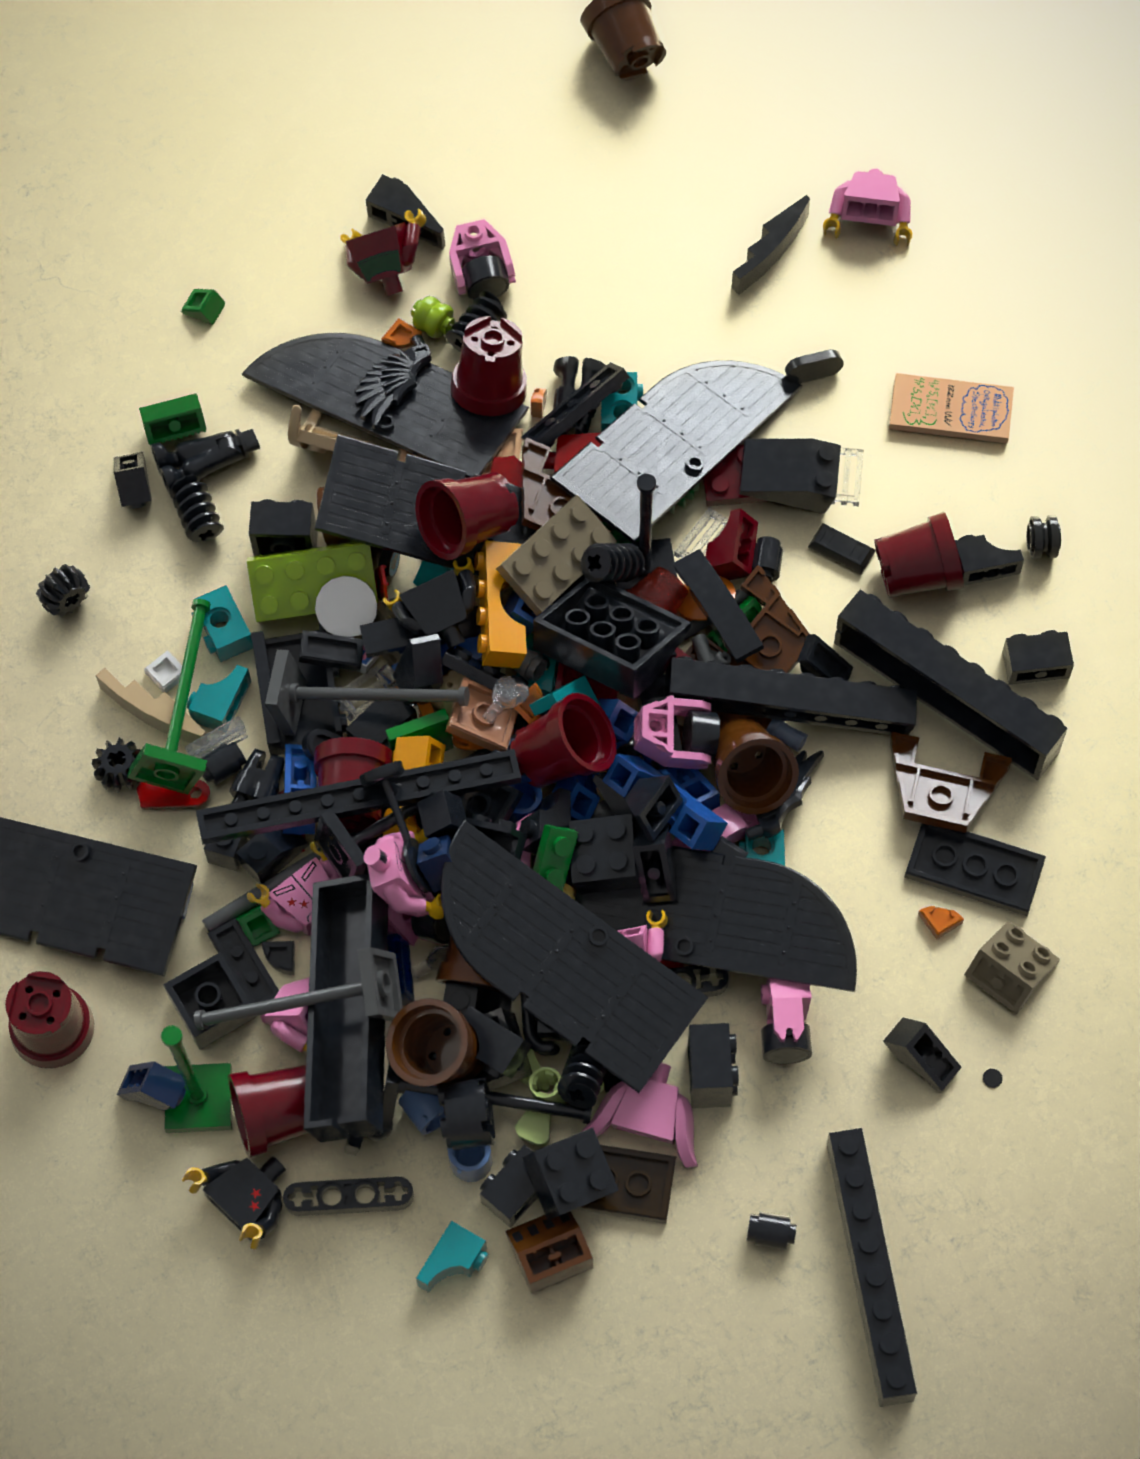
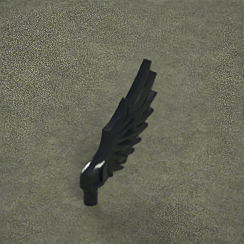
(391, 380)
(771, 822)

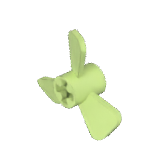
(535, 1126)

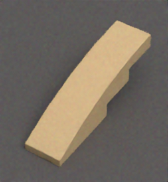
(141, 704)

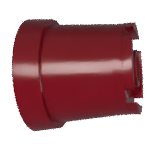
(490, 368)
(464, 512)
(920, 558)
(566, 742)
(345, 760)
(33, 1037)
(268, 1107)

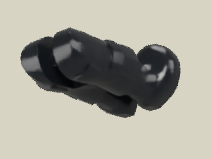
(567, 369)
(257, 783)

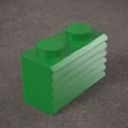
(173, 419)

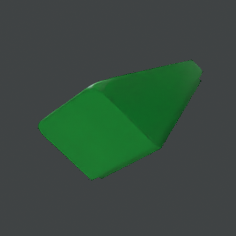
(204, 305)
(257, 926)

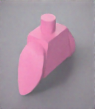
(653, 1113)

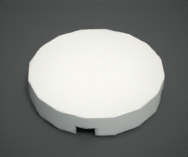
(345, 605)

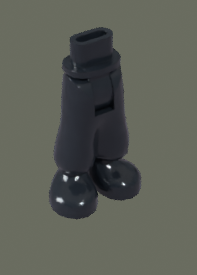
(203, 455)

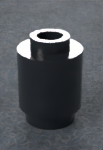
(768, 556)
(223, 763)
(771, 1230)

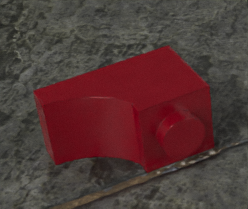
(734, 548)

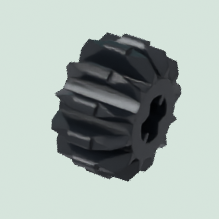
(63, 590)
(116, 755)

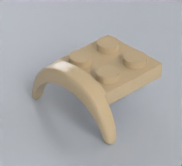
(311, 435)

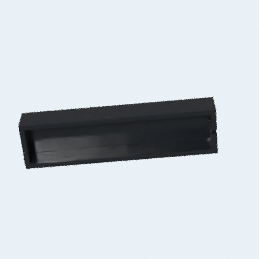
(950, 684)
(343, 1044)

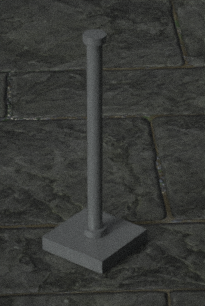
(289, 688)
(377, 985)

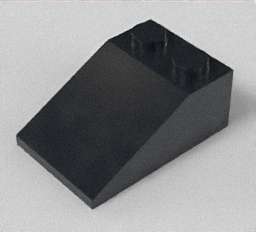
(791, 472)

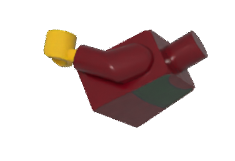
(385, 252)

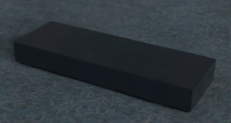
(243, 961)

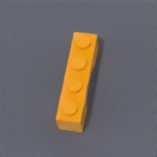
(501, 637)
(415, 753)

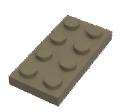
(553, 555)

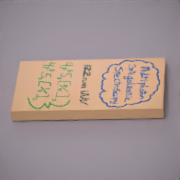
(951, 408)

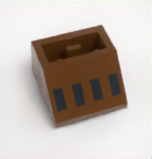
(549, 1250)

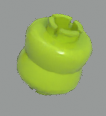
(432, 316)

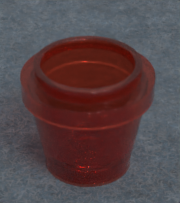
(661, 589)

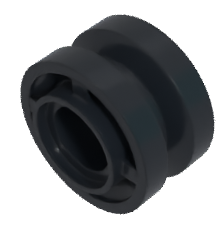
(1043, 536)

